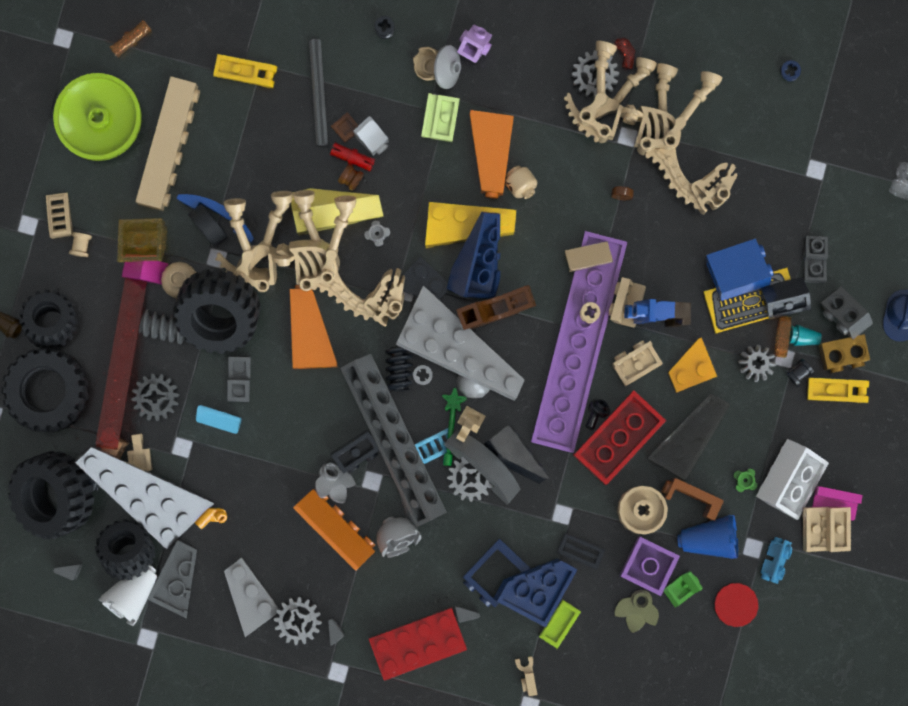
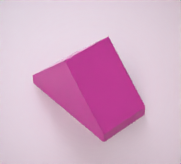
(145, 271)

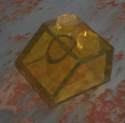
(141, 240)

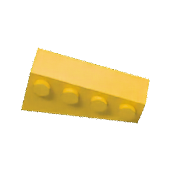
(455, 222)

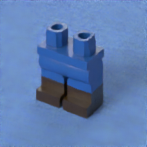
(647, 311)

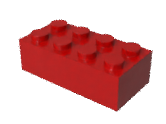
(619, 437)
(417, 643)

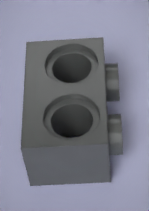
(848, 311)

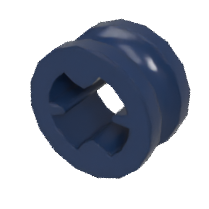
(796, 74)

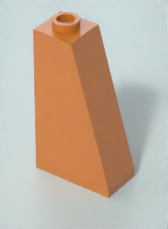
(491, 144)
(309, 335)

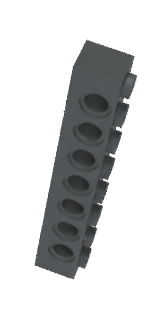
(393, 440)

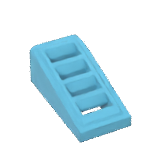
(430, 440)

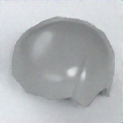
(470, 388)

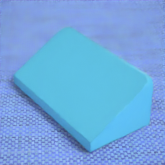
(218, 419)

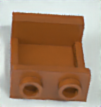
(713, 503)

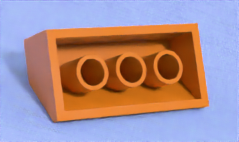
(335, 530)

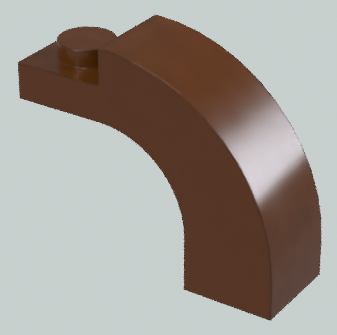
(496, 308)

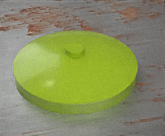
(97, 116)

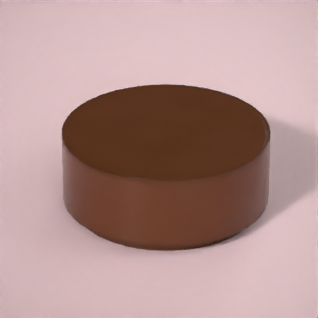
(622, 193)

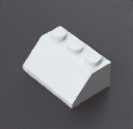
(792, 479)

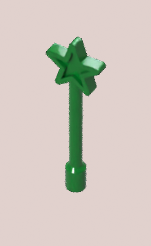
(453, 404)

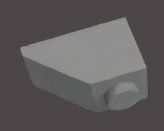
(371, 136)

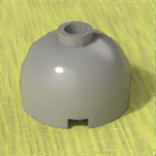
(396, 535)

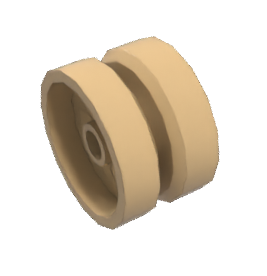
(655, 510)

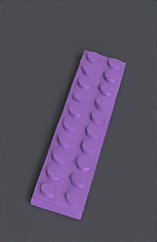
(577, 350)

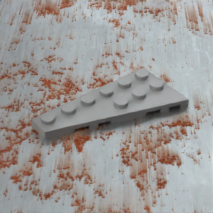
(440, 338)

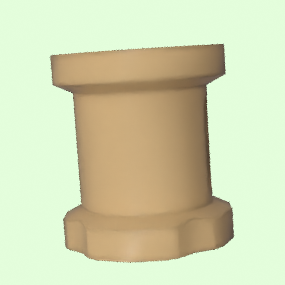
(80, 244)
(593, 306)

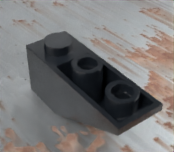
(515, 455)

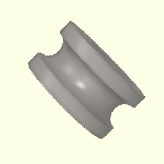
(417, 379)

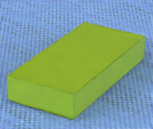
(559, 624)

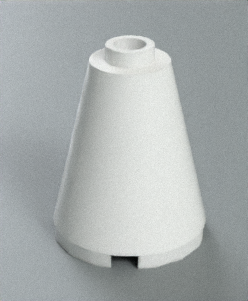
(129, 596)

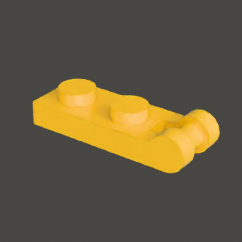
(244, 71)
(837, 390)

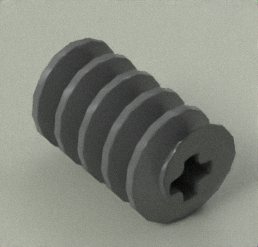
(159, 326)

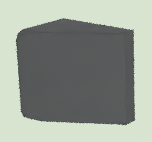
(69, 572)
(466, 614)
(335, 632)

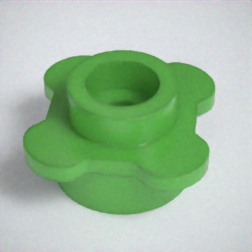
(749, 475)

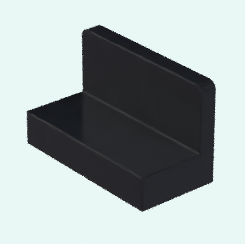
(786, 298)

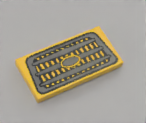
(740, 309)

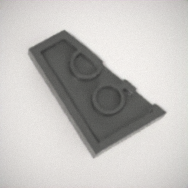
(175, 580)

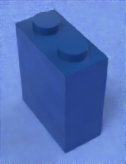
(739, 269)

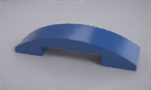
(194, 201)

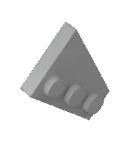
(249, 596)

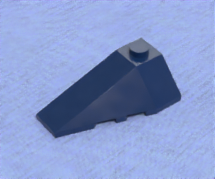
(476, 267)

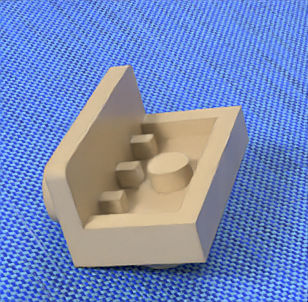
(627, 294)
(637, 363)

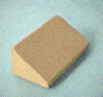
(588, 256)

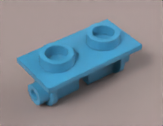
(776, 567)

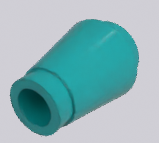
(803, 336)

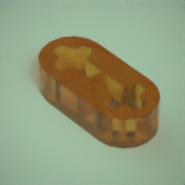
(782, 337)

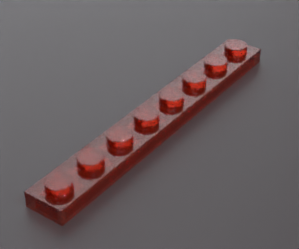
(121, 364)

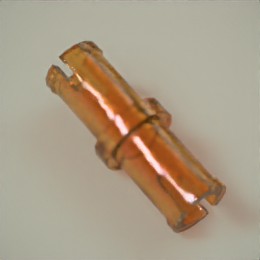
(130, 39)

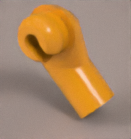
(211, 514)

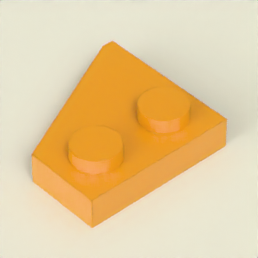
(692, 368)

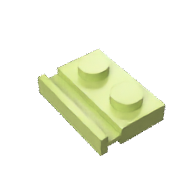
(440, 117)

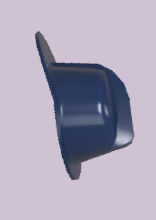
(896, 316)

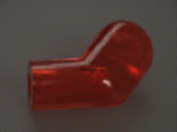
(628, 50)

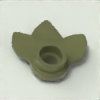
(637, 614)

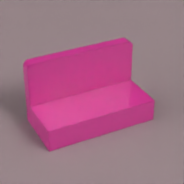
(835, 498)

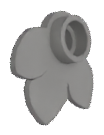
(333, 485)

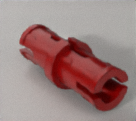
(352, 156)

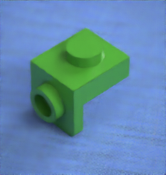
(682, 588)

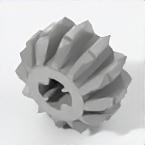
(752, 356)

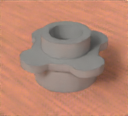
(376, 227)

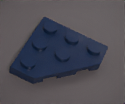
(537, 590)

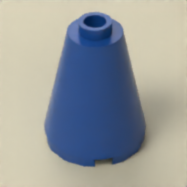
(711, 538)

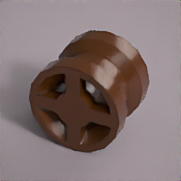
(350, 177)

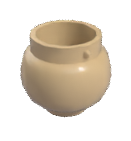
(174, 276)

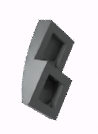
(239, 378)

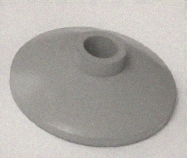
(447, 66)

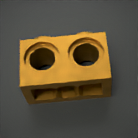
(843, 349)

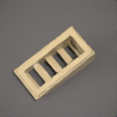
(68, 222)

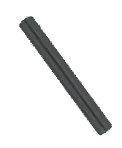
(318, 92)

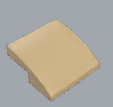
(826, 529)

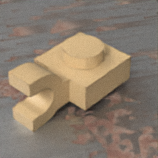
(471, 421)
(139, 457)
(528, 682)

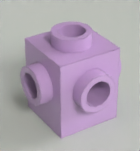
(474, 43)

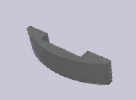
(487, 464)

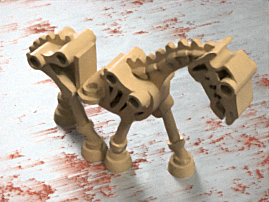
(662, 149)
(312, 256)

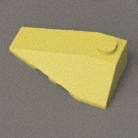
(325, 210)

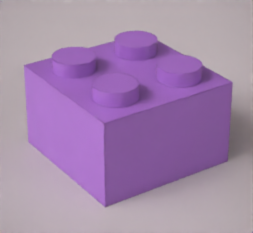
(649, 565)

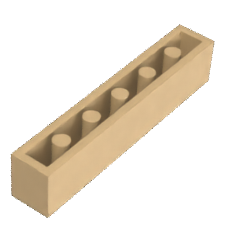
(167, 144)

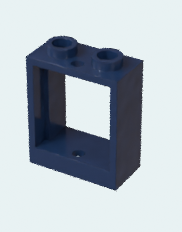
(508, 553)

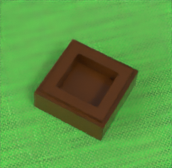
(345, 127)

